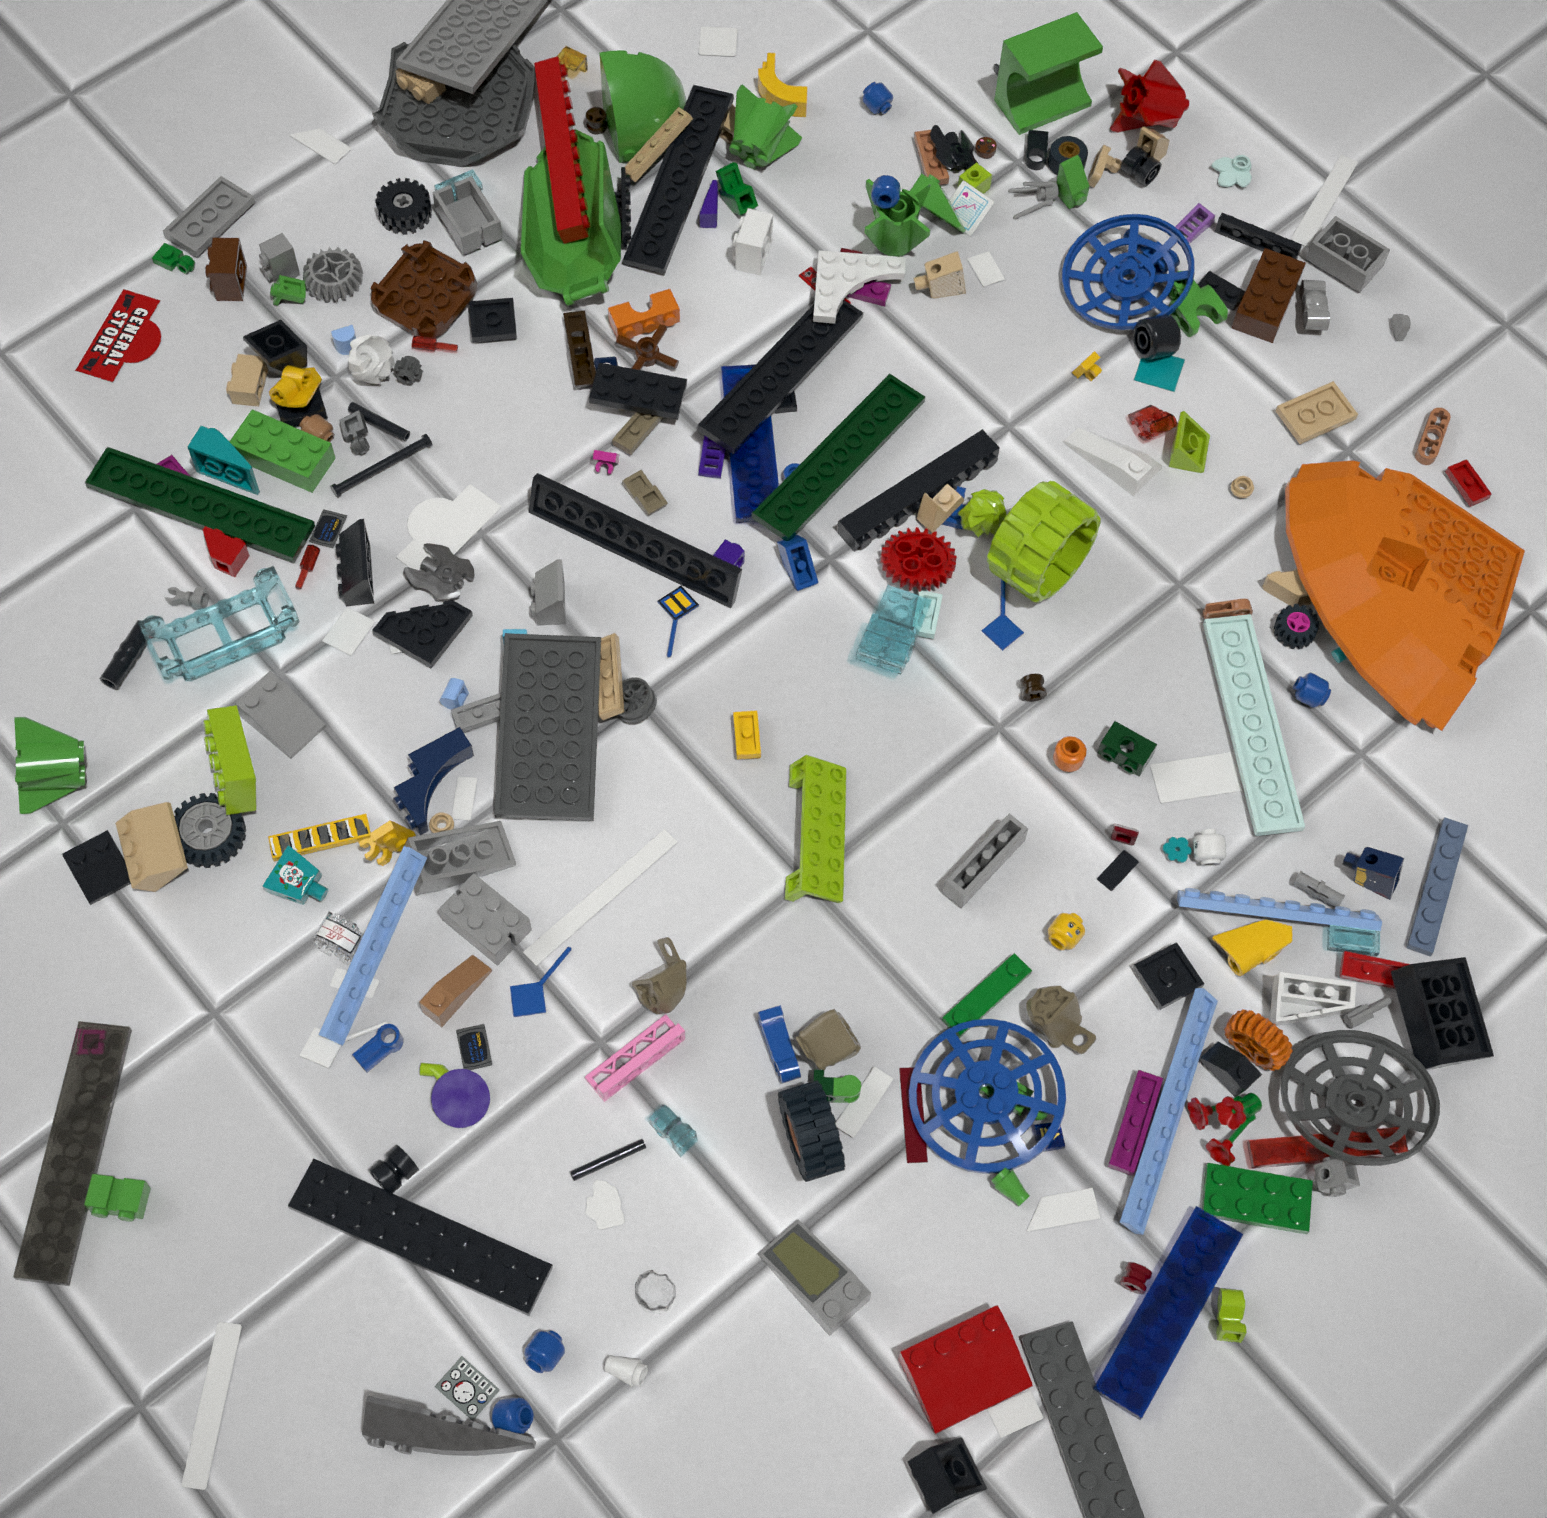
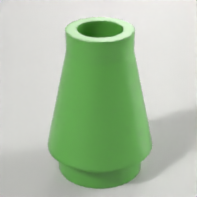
(1010, 1186)

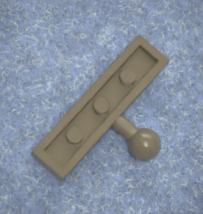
(635, 431)

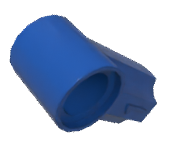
(376, 1049)

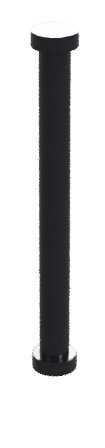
(381, 465)

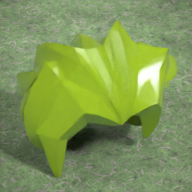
(983, 512)

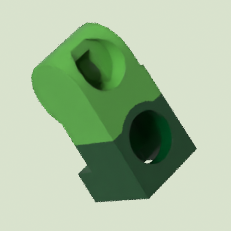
(839, 1089)

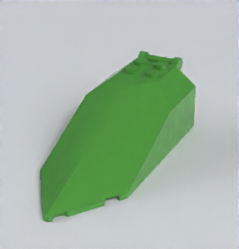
(584, 264)

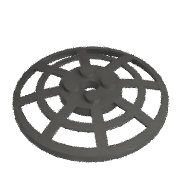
(1362, 1088)

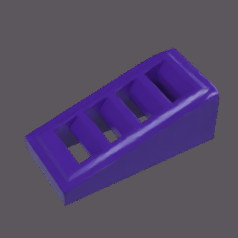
(709, 210)
(707, 471)

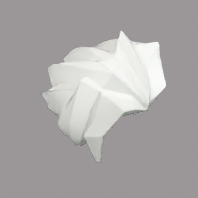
(370, 359)

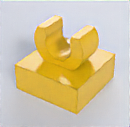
(1088, 367)

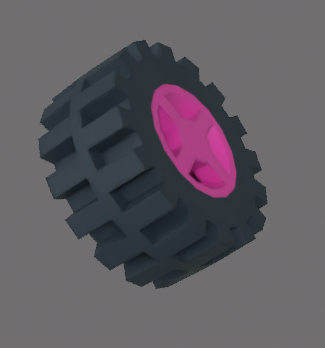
(1305, 626)

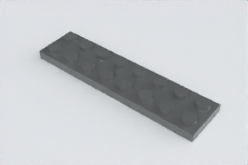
(1080, 1424)

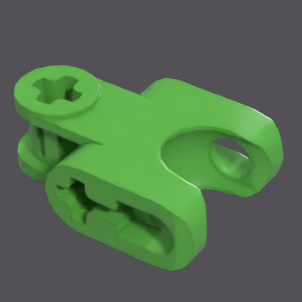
(1198, 302)

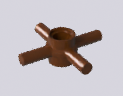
(648, 350)

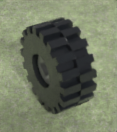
(405, 217)

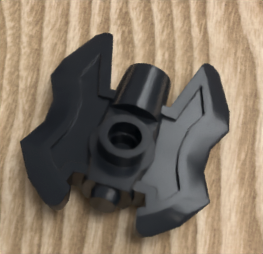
(951, 150)

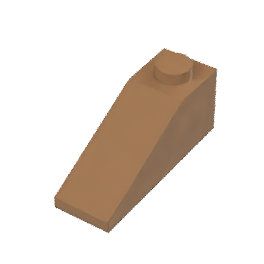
(453, 990)

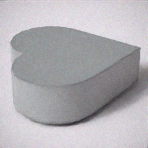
(1400, 326)

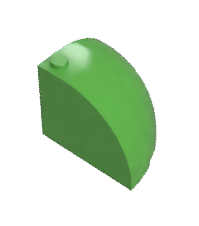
(637, 98)

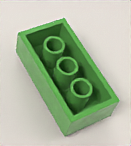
(283, 450)

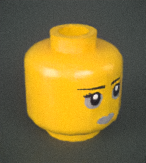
(1066, 931)

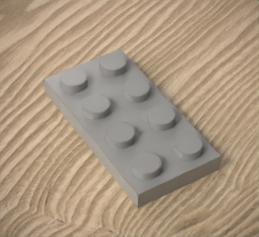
(208, 216)

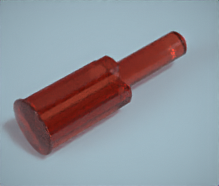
(431, 344)
(307, 564)

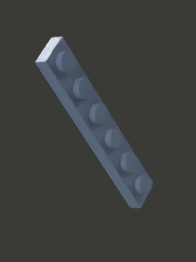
(1437, 887)

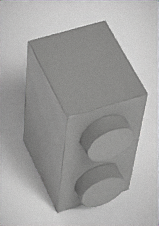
(278, 258)

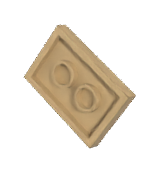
(1316, 412)

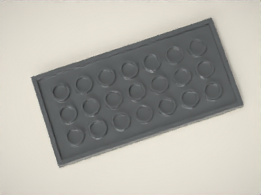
(548, 727)

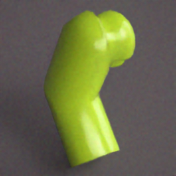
(433, 1070)

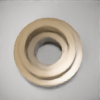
(1244, 482)
(441, 818)

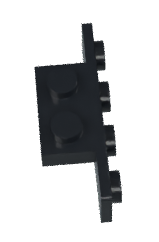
(623, 199)

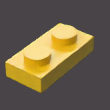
(747, 734)

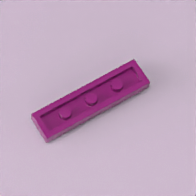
(1135, 1122)

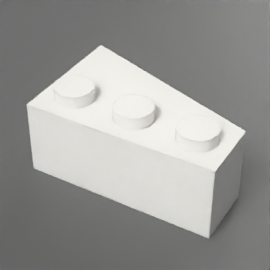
(1309, 998)

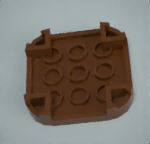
(424, 290)

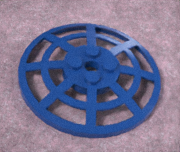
(1124, 264)
(989, 1110)

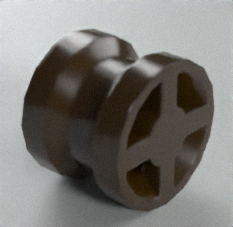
(596, 120)
(1033, 687)

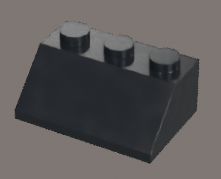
(355, 565)

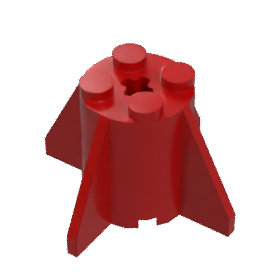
(1150, 99)

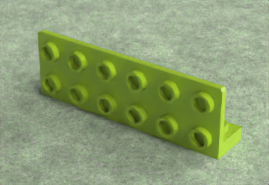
(821, 830)

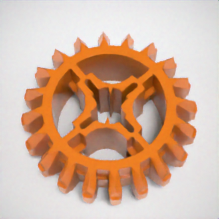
(1258, 1039)

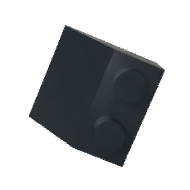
(278, 346)
(98, 867)
(946, 1475)

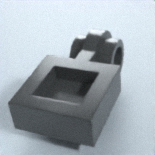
(353, 428)

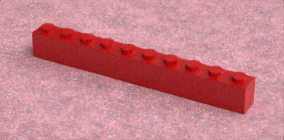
(561, 150)

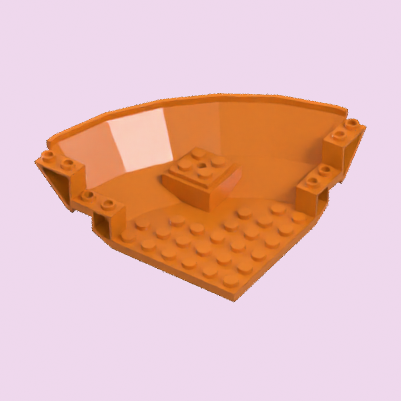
(1401, 581)

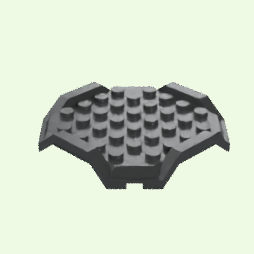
(460, 124)

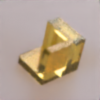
(573, 59)

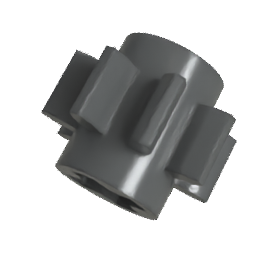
(408, 369)

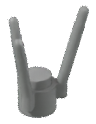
(1045, 191)

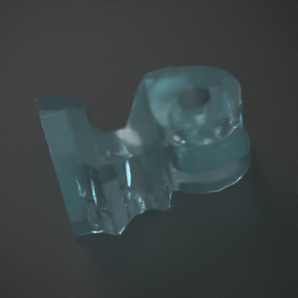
(670, 1126)

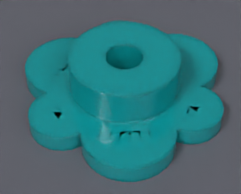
(1179, 844)

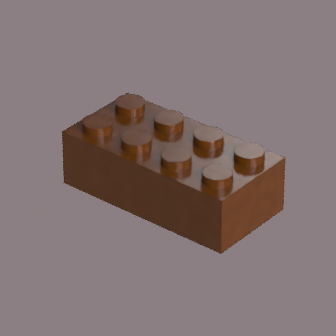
(1268, 295)

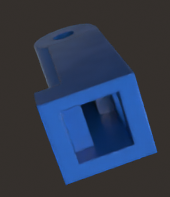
(779, 1043)

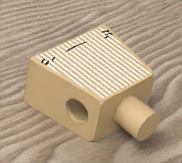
(943, 277)

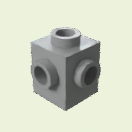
(1335, 1176)

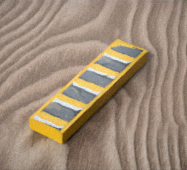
(321, 836)

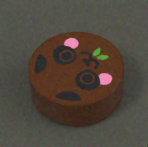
(985, 147)

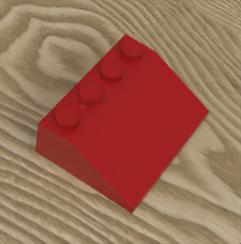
(965, 1369)

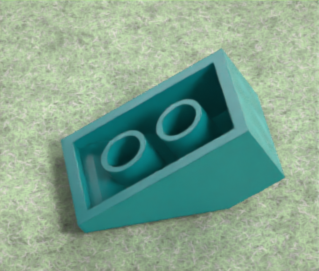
(220, 460)

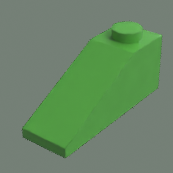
(938, 202)

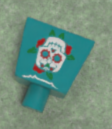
(295, 879)

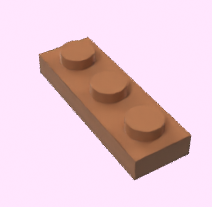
(928, 158)

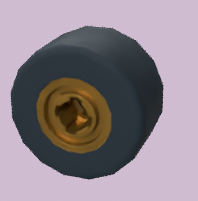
(1064, 149)

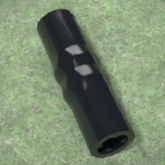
(124, 658)

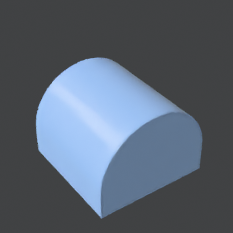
(342, 339)
(454, 694)

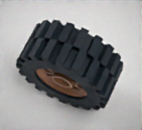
(811, 1131)

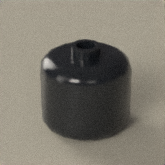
(1156, 337)

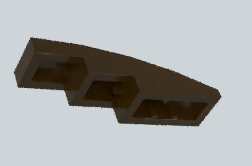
(579, 348)

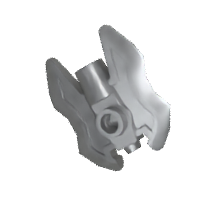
(442, 574)

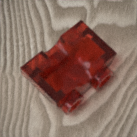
(1152, 422)

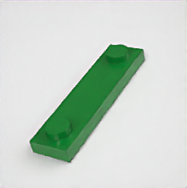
(988, 993)

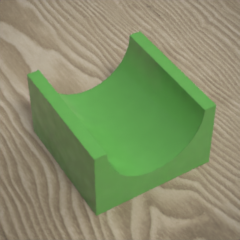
(1042, 73)

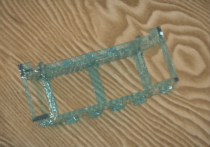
(231, 651)

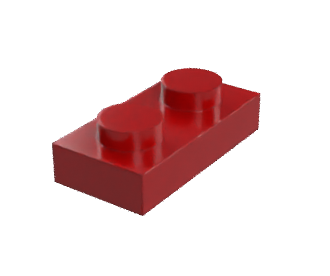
(1468, 483)

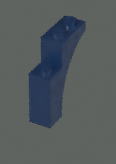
(428, 769)

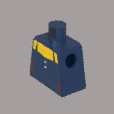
(1376, 870)

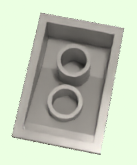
(279, 715)

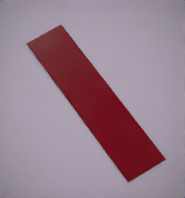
(915, 1146)

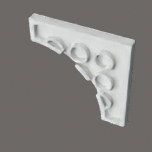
(844, 274)

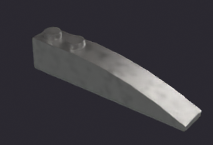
(420, 1431)

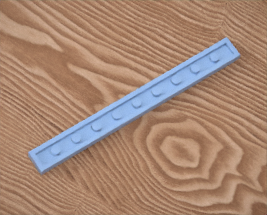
(1168, 1112)

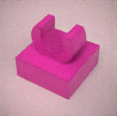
(605, 458)

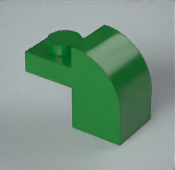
(734, 191)

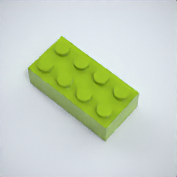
(230, 760)

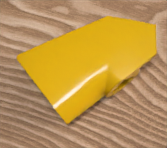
(295, 386)
(1254, 944)

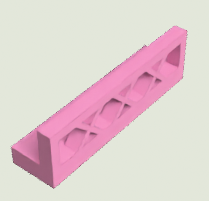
(639, 1062)

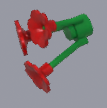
(1231, 1113)

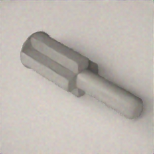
(1365, 1013)

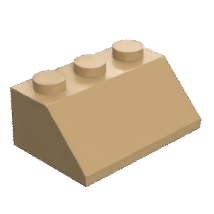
(151, 846)

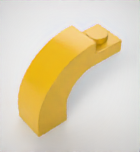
(774, 90)

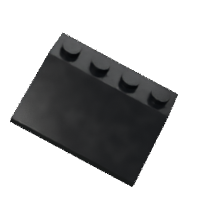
(1442, 1013)

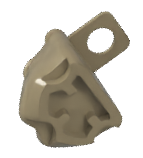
(665, 985)
(1058, 1017)
(828, 1040)

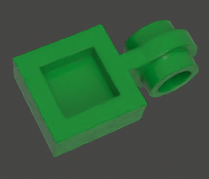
(170, 257)

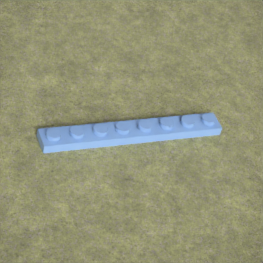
(1289, 910)
(373, 946)

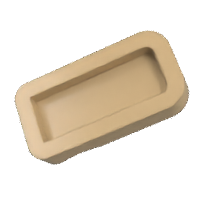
(1101, 161)

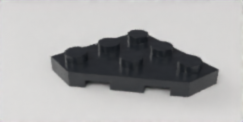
(423, 630)

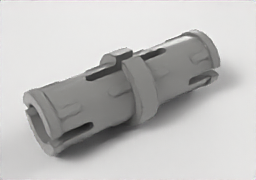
(1318, 889)

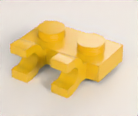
(386, 838)

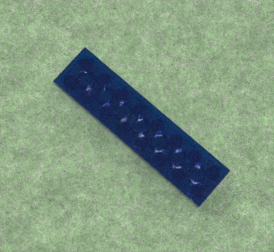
(754, 464)
(1167, 1313)

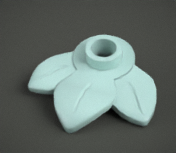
(1233, 171)

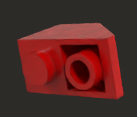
(225, 552)

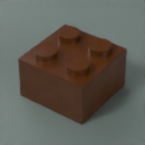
(226, 269)

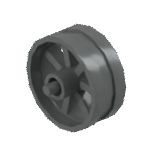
(638, 705)

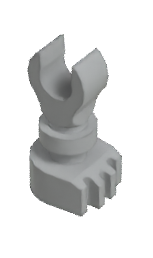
(198, 599)

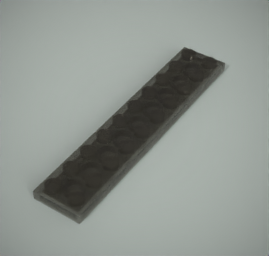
(72, 1154)

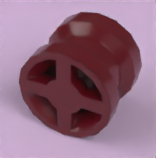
(1135, 1278)

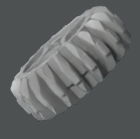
(332, 274)

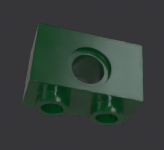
(1121, 737)

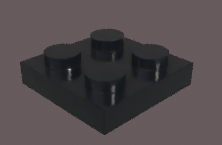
(492, 320)
(1168, 975)

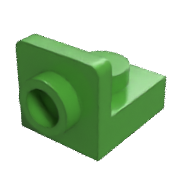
(288, 289)

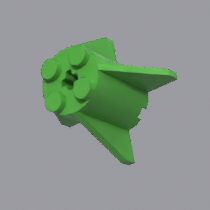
(761, 129)
(898, 228)
(45, 764)

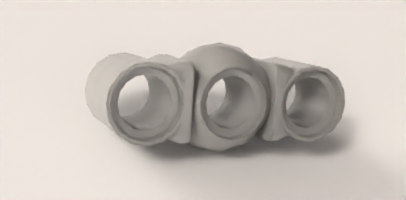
(1314, 305)

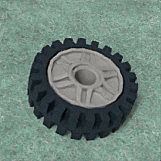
(216, 845)

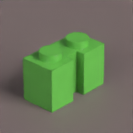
(117, 1197)

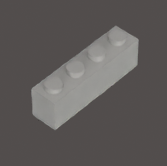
(985, 860)

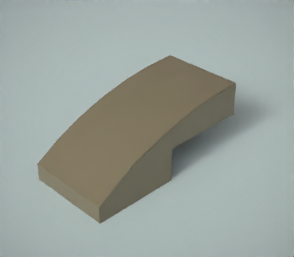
(644, 493)

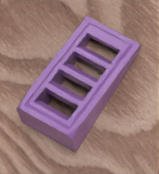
(1202, 212)

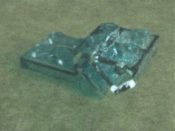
(893, 630)

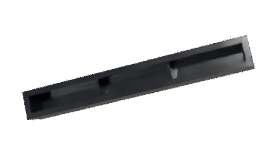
(905, 497)

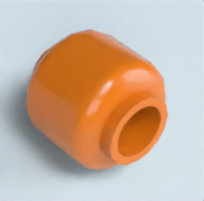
(1069, 754)

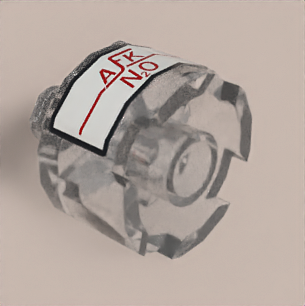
(338, 936)

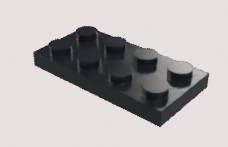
(638, 391)

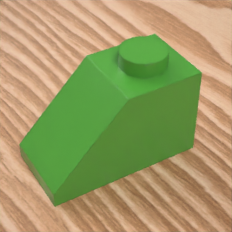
(1072, 182)

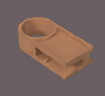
(1227, 608)

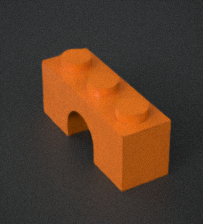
(631, 323)

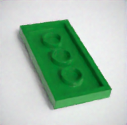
(1257, 1198)

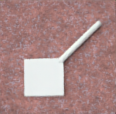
(324, 1051)

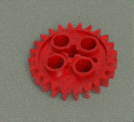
(918, 559)

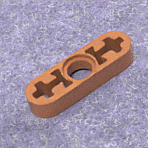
(1425, 441)

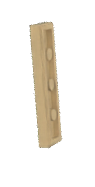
(657, 143)
(610, 683)

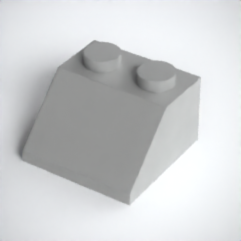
(549, 595)

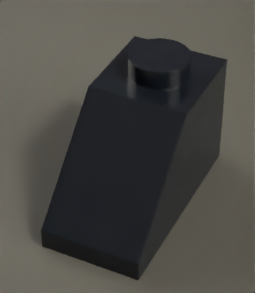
(1230, 1068)

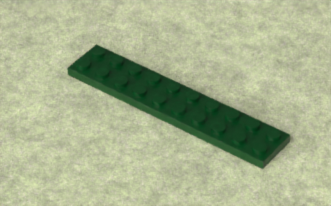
(838, 458)
(200, 503)

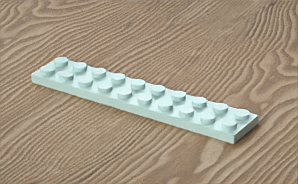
(1253, 725)

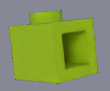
(977, 178)

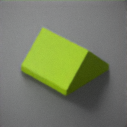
(1189, 445)

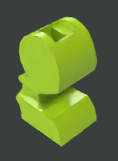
(1230, 1313)

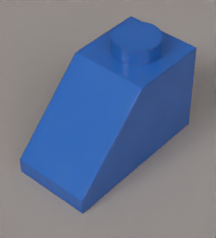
(798, 562)

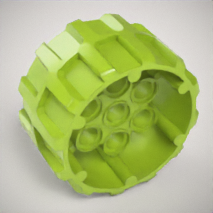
(1043, 541)

